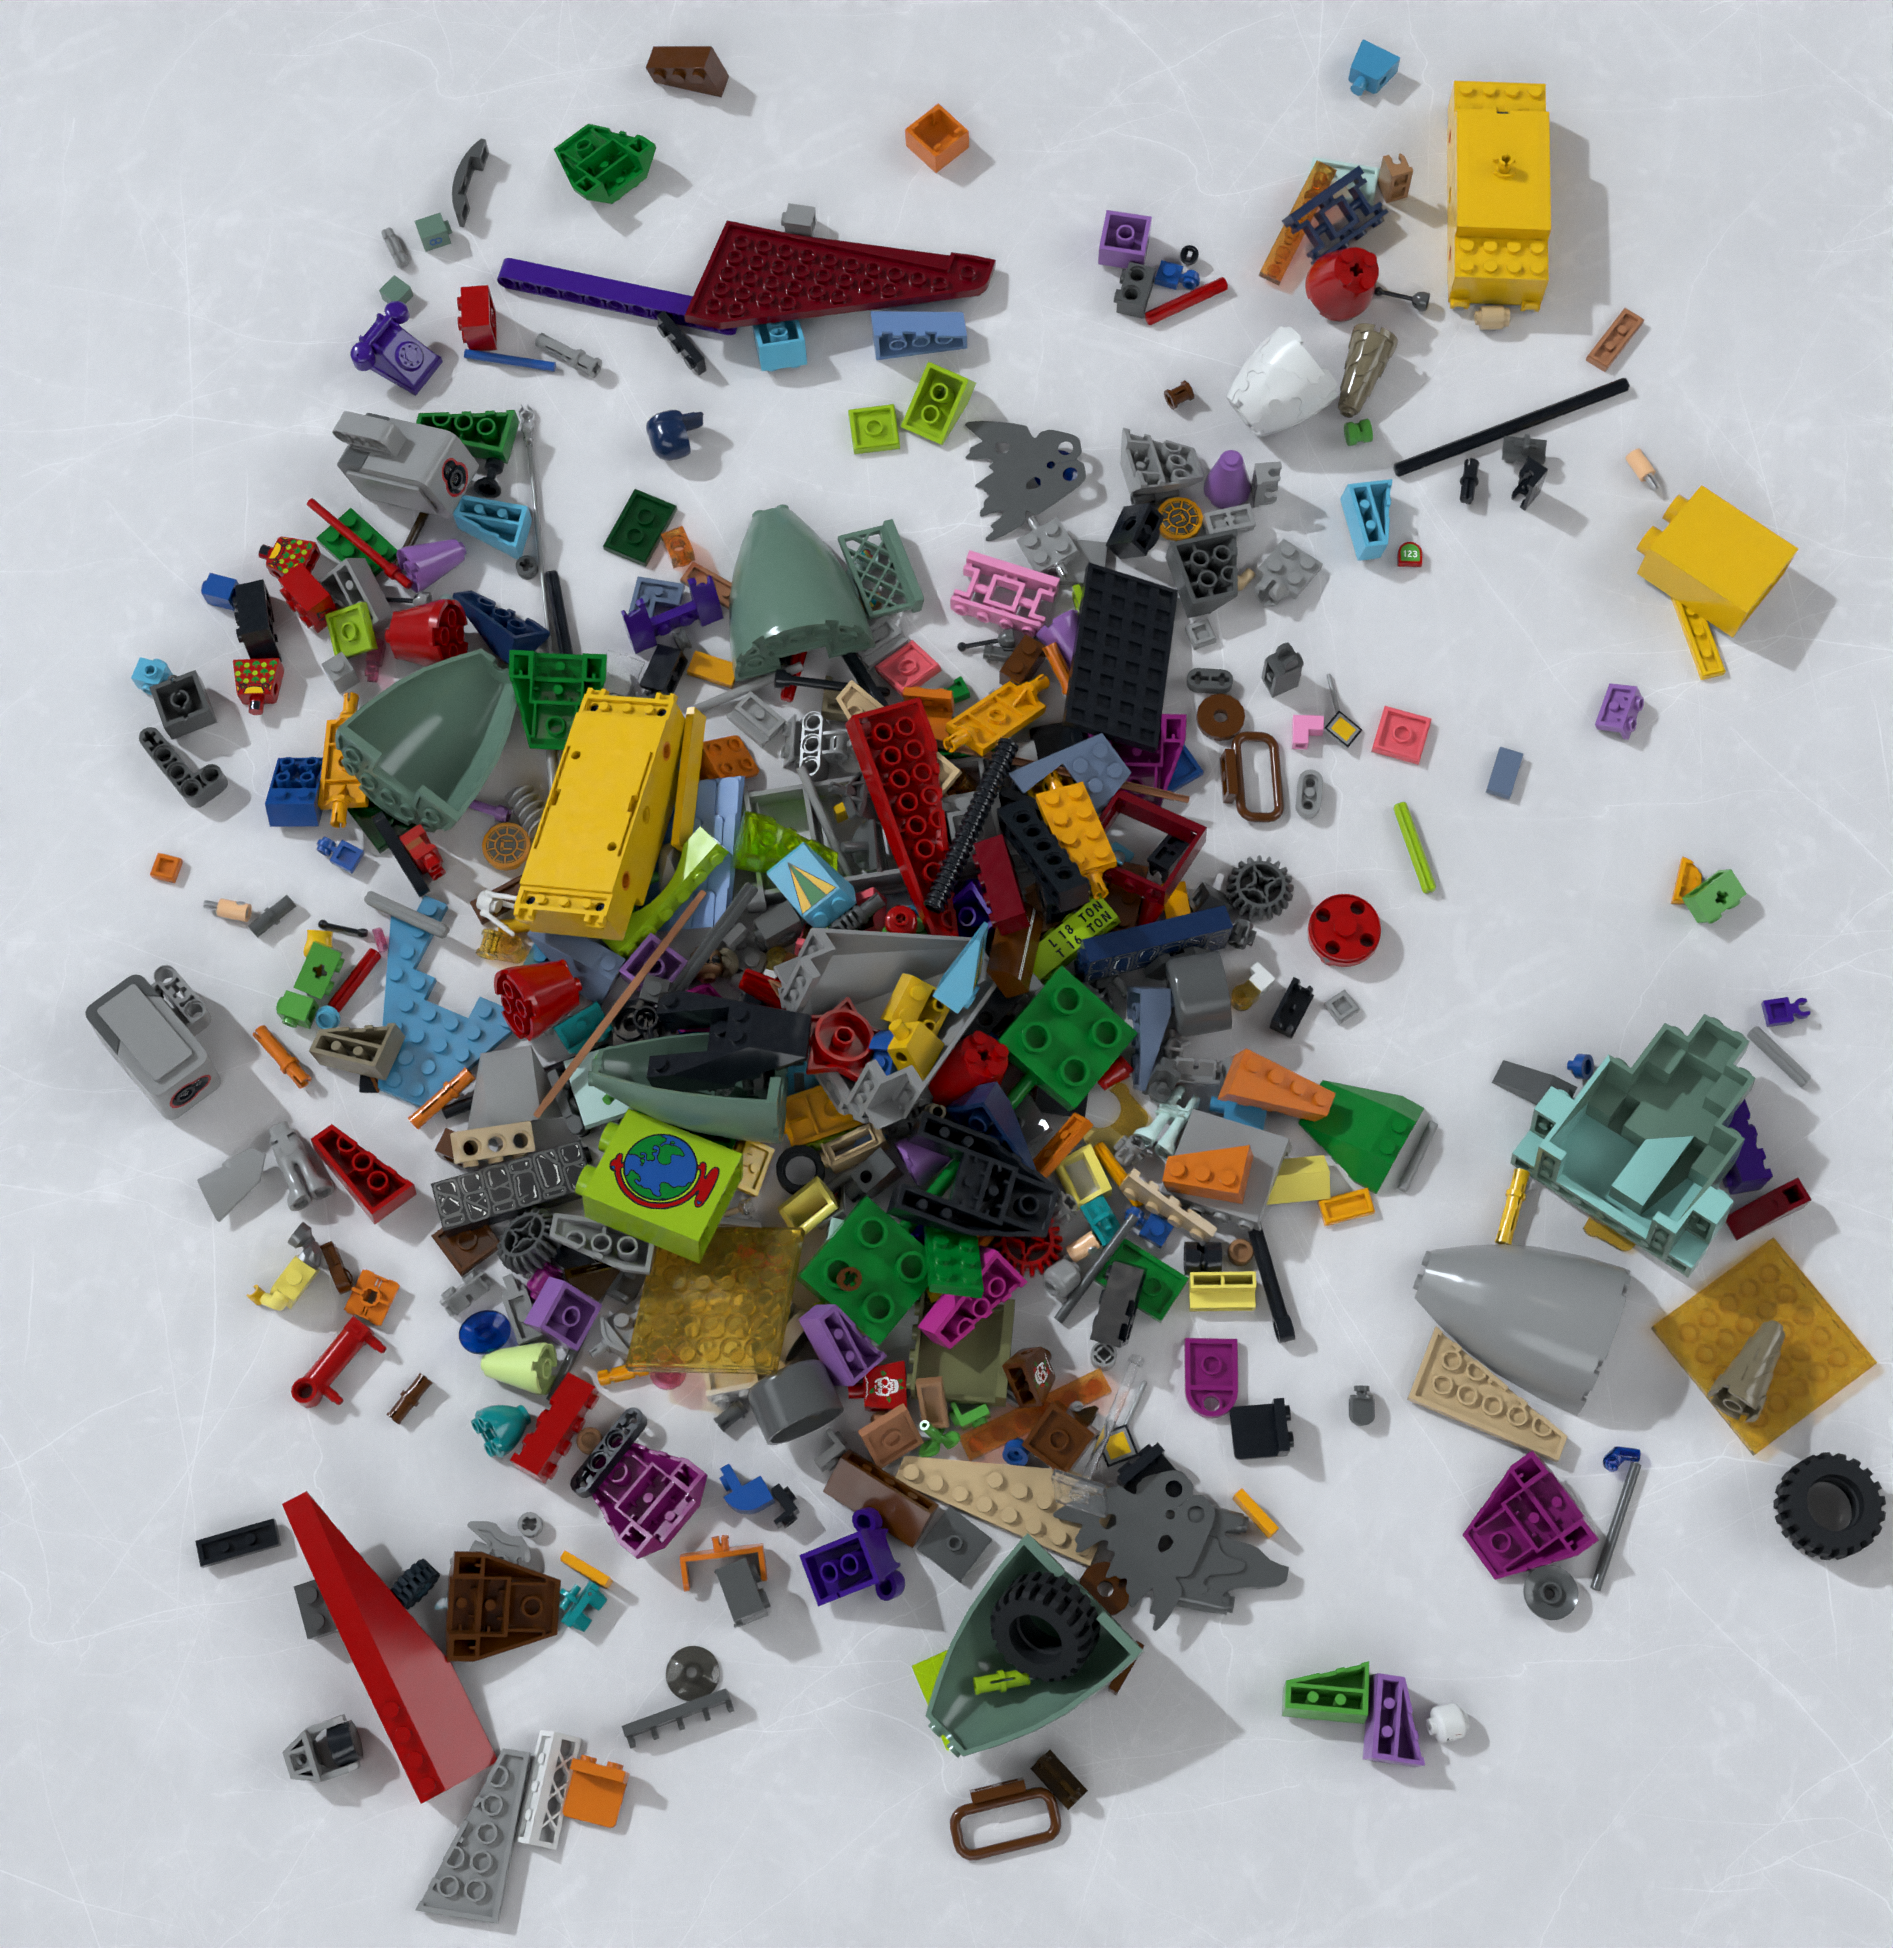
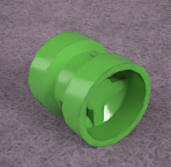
(1358, 432)

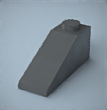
(1528, 1082)

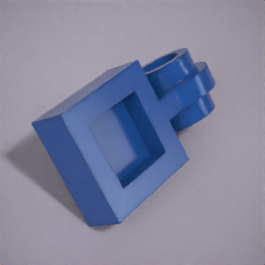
(1170, 275)
(344, 856)
(1154, 1230)

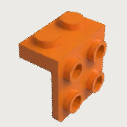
(937, 705)
(726, 758)
(595, 1791)

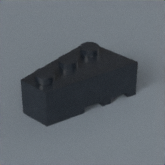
(255, 620)

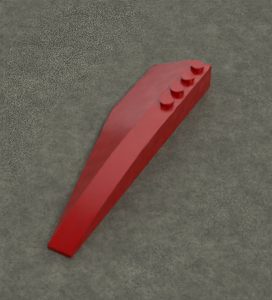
(396, 1660)

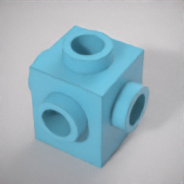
(150, 673)

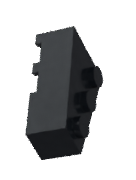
(1118, 1303)

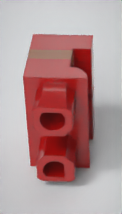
(423, 852)

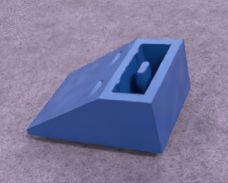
(295, 793)

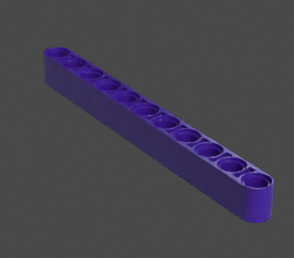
(597, 292)

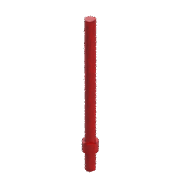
(390, 569)

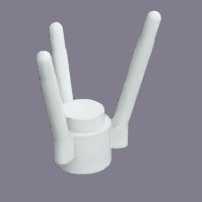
(492, 902)

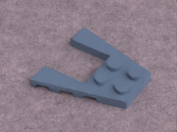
(1088, 762)

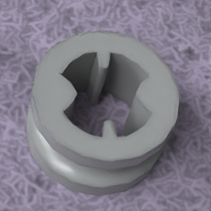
(532, 1516)

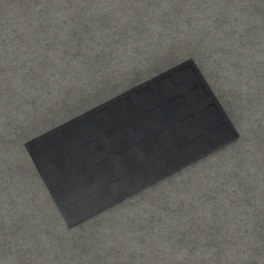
(1120, 658)

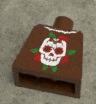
(1030, 1376)

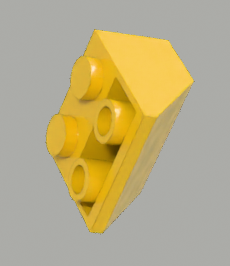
(915, 1002)

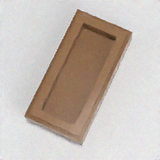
(933, 1401)

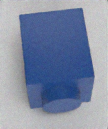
(219, 591)

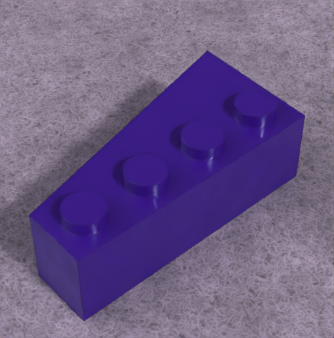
(1748, 1171)

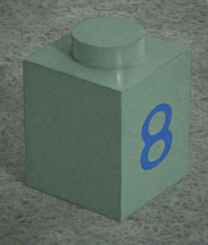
(433, 231)

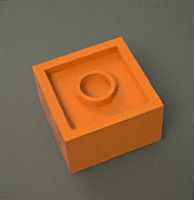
(937, 138)

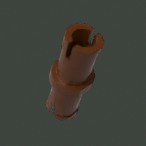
(409, 1398)

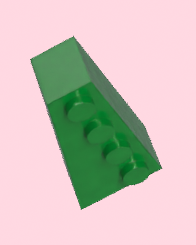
(481, 433)

